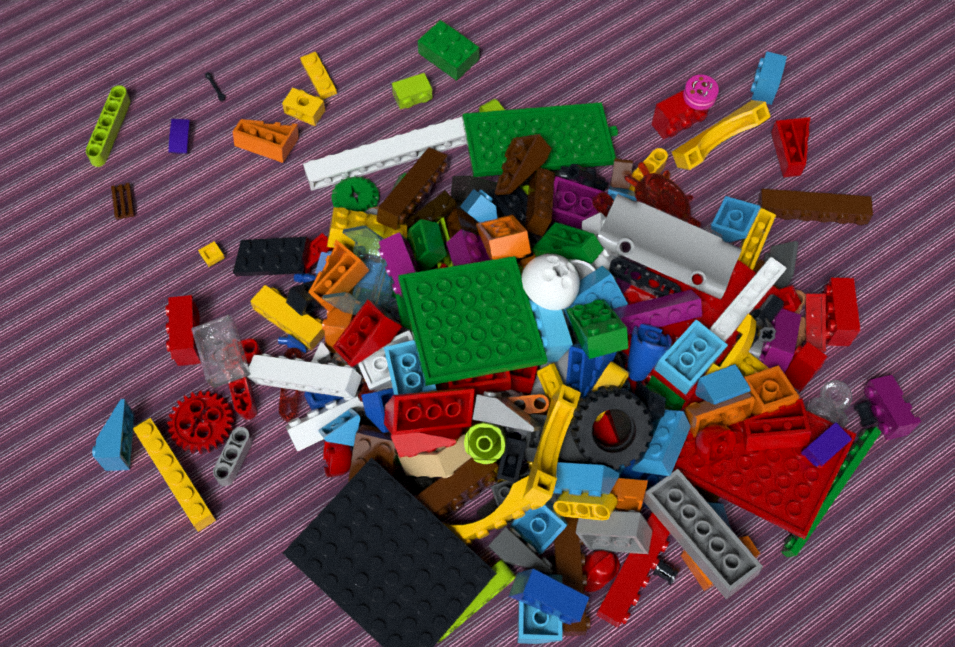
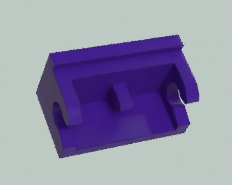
(826, 445)

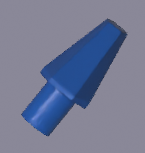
(292, 342)

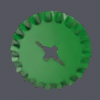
(364, 188)

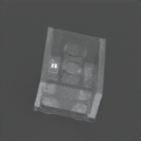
(220, 351)

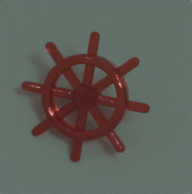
(664, 198)

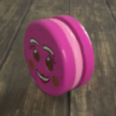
(700, 92)

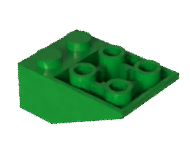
(426, 244)
(598, 328)

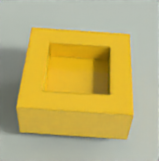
(211, 254)

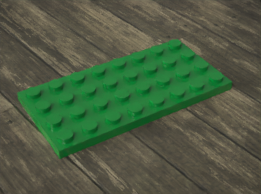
(573, 132)

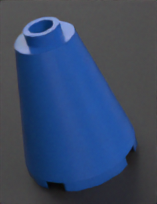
(646, 350)

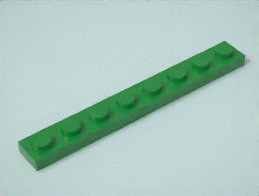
(856, 454)

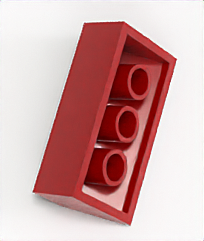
(429, 411)

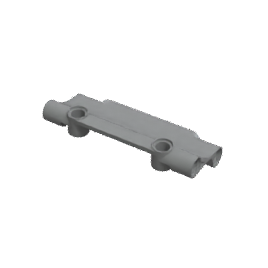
(669, 245)

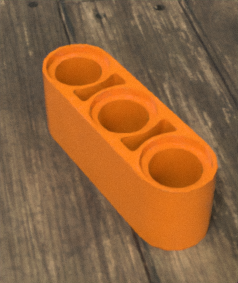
(529, 402)

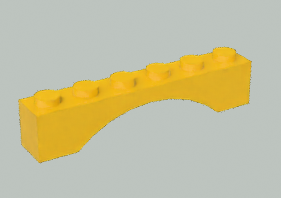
(744, 118)
(544, 467)
(174, 475)
(512, 508)

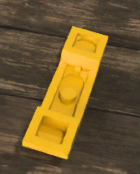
(738, 353)

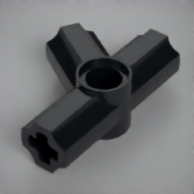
(583, 176)
(764, 318)

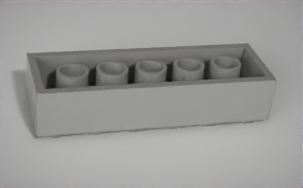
(702, 534)

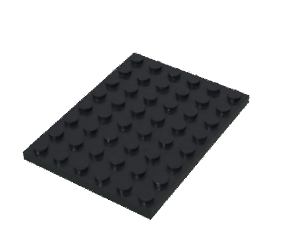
(389, 561)

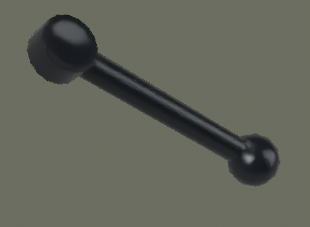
(221, 97)

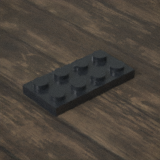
(515, 205)
(271, 256)

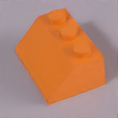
(723, 413)

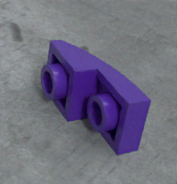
(179, 136)

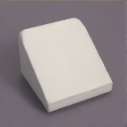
(322, 354)

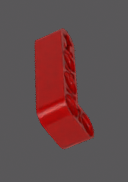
(246, 396)

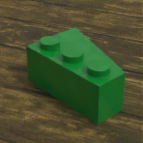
(569, 243)

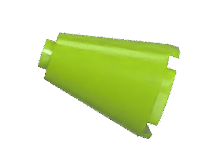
(485, 442)

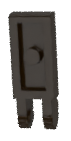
(434, 210)

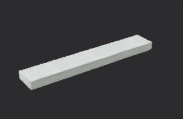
(747, 299)

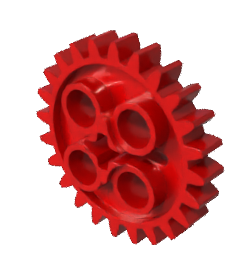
(185, 415)

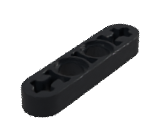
(646, 276)

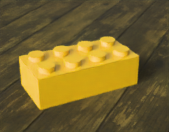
(346, 219)

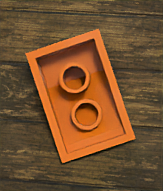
(504, 238)

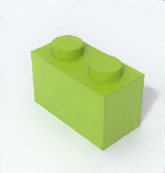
(412, 91)

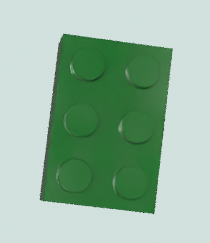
(448, 50)

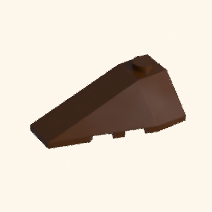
(523, 159)

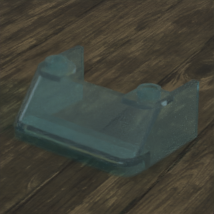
(375, 284)

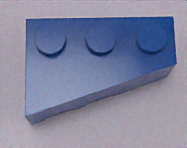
(585, 372)
(549, 596)

